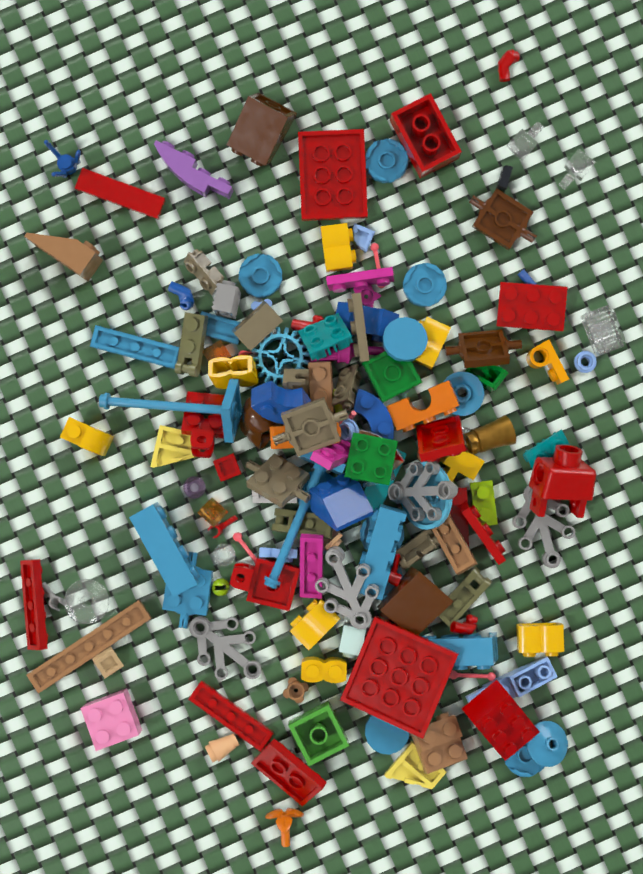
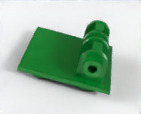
(371, 458)

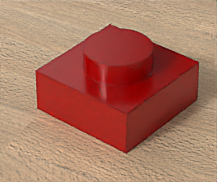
(227, 467)

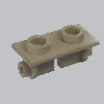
(196, 264)
(348, 381)
(417, 548)

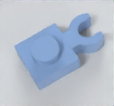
(274, 552)

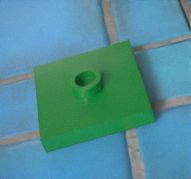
(391, 376)

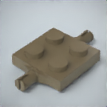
(310, 427)
(278, 480)

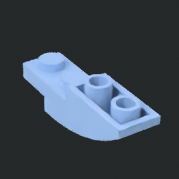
(523, 679)

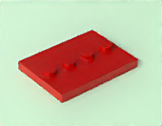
(332, 175)

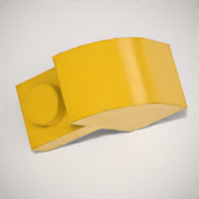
(86, 436)
(465, 463)

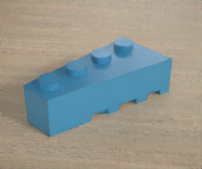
(382, 547)
(165, 549)
(472, 649)

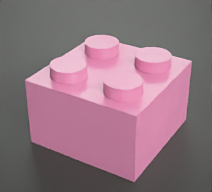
(111, 719)

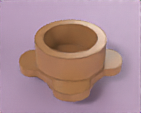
(297, 696)

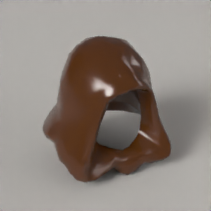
(254, 425)

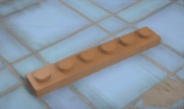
(89, 646)

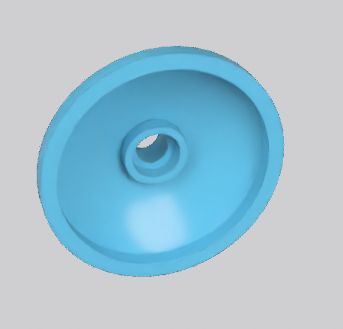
(435, 501)

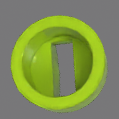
(220, 582)

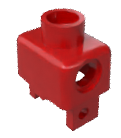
(562, 479)

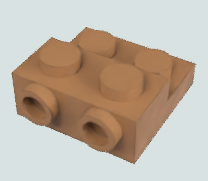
(441, 744)

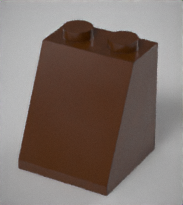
(260, 129)
(414, 602)

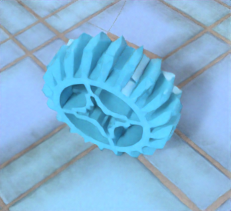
(271, 353)

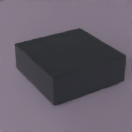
(504, 178)

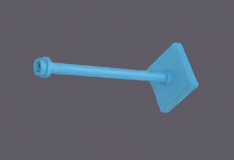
(230, 409)
(271, 581)

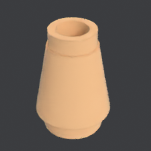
(221, 747)

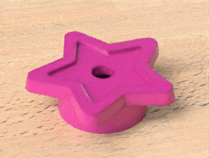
(372, 296)

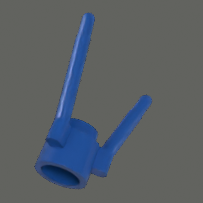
(65, 162)

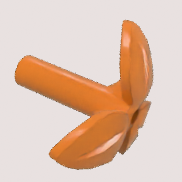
(284, 822)

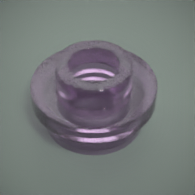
(187, 487)

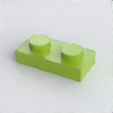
(483, 498)

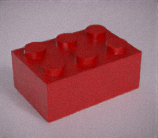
(425, 135)
(500, 720)

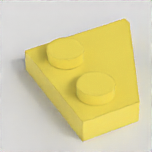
(171, 447)
(410, 770)

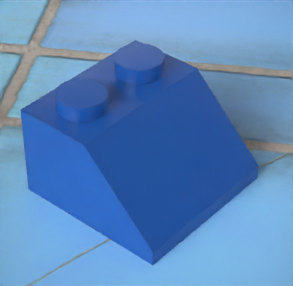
(340, 502)

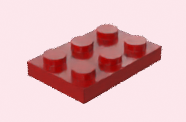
(531, 306)
(440, 439)
(288, 772)

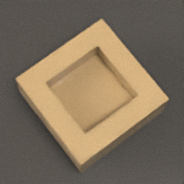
(107, 662)

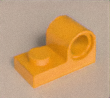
(556, 371)

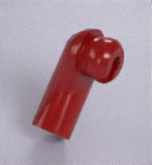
(510, 57)
(300, 324)
(466, 627)

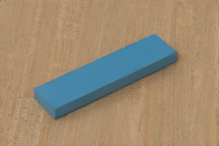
(134, 347)

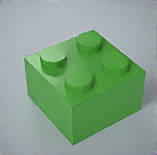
(318, 733)

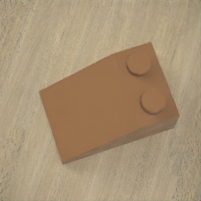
(77, 256)

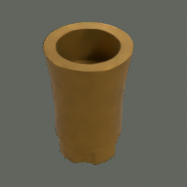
(491, 436)

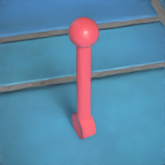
(374, 247)
(238, 537)
(490, 676)

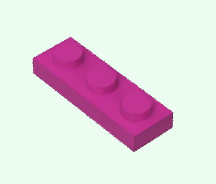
(360, 280)
(333, 455)
(311, 564)

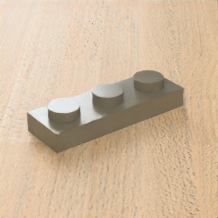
(358, 327)

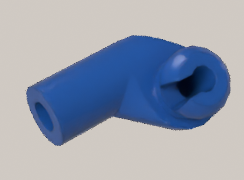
(184, 294)

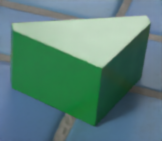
(489, 376)

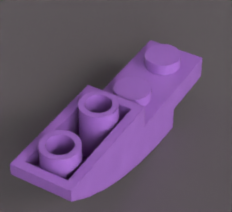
(184, 168)

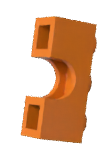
(406, 415)

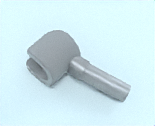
(54, 600)

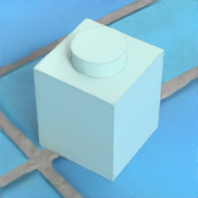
(351, 641)

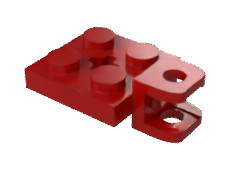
(202, 430)
(259, 592)

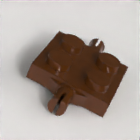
(502, 219)
(483, 348)

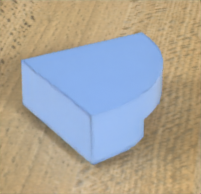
(362, 237)

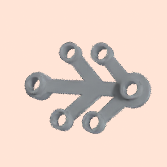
(400, 491)
(542, 524)
(348, 591)
(222, 645)

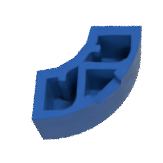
(375, 320)
(272, 400)
(374, 413)

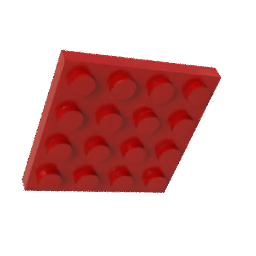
(399, 677)

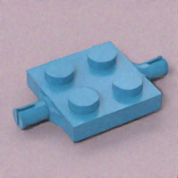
(193, 600)

